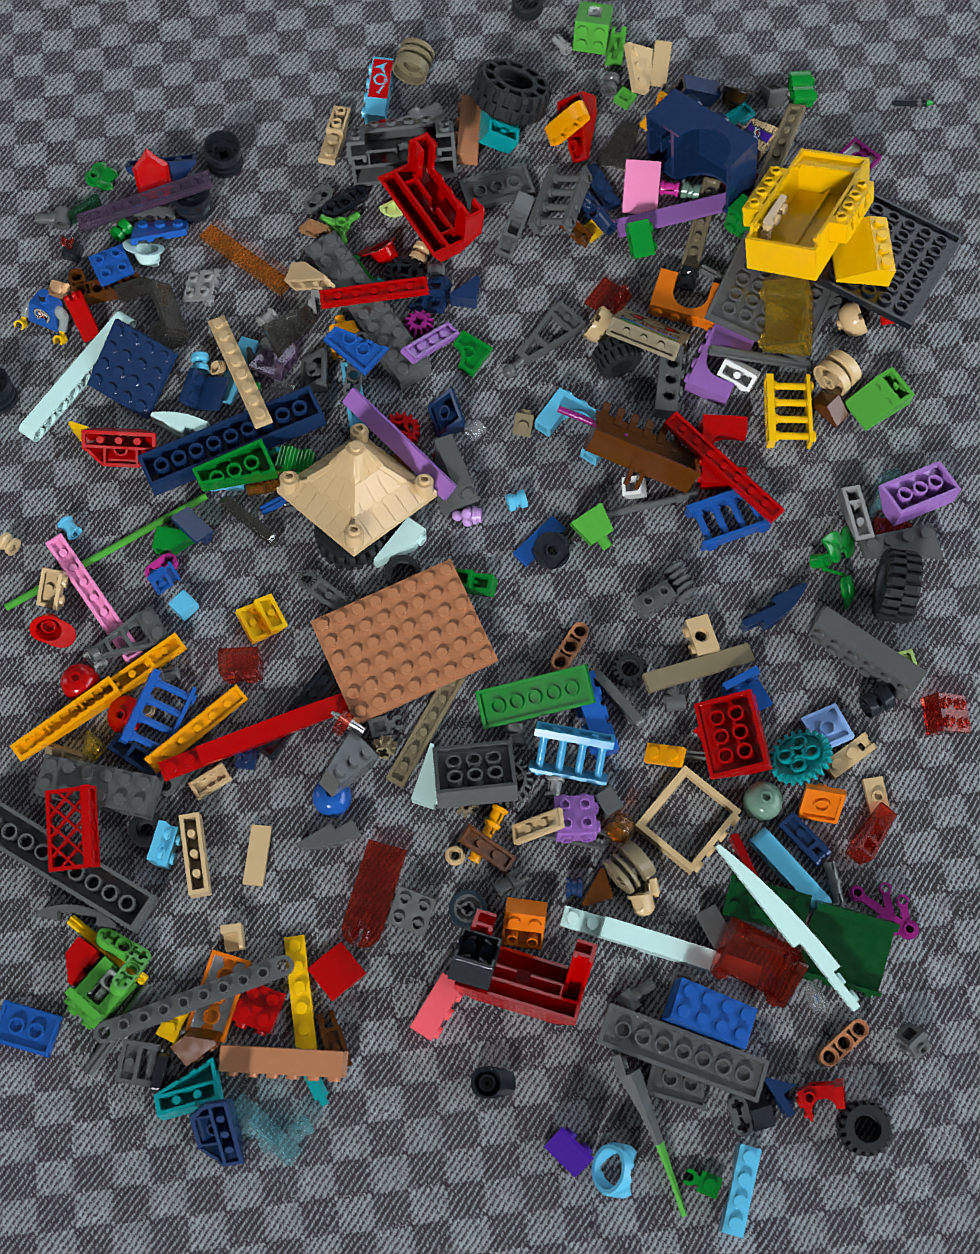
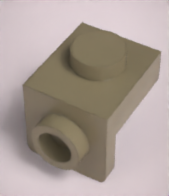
(523, 423)

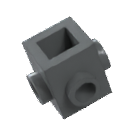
(913, 1041)

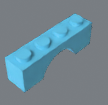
(741, 1189)

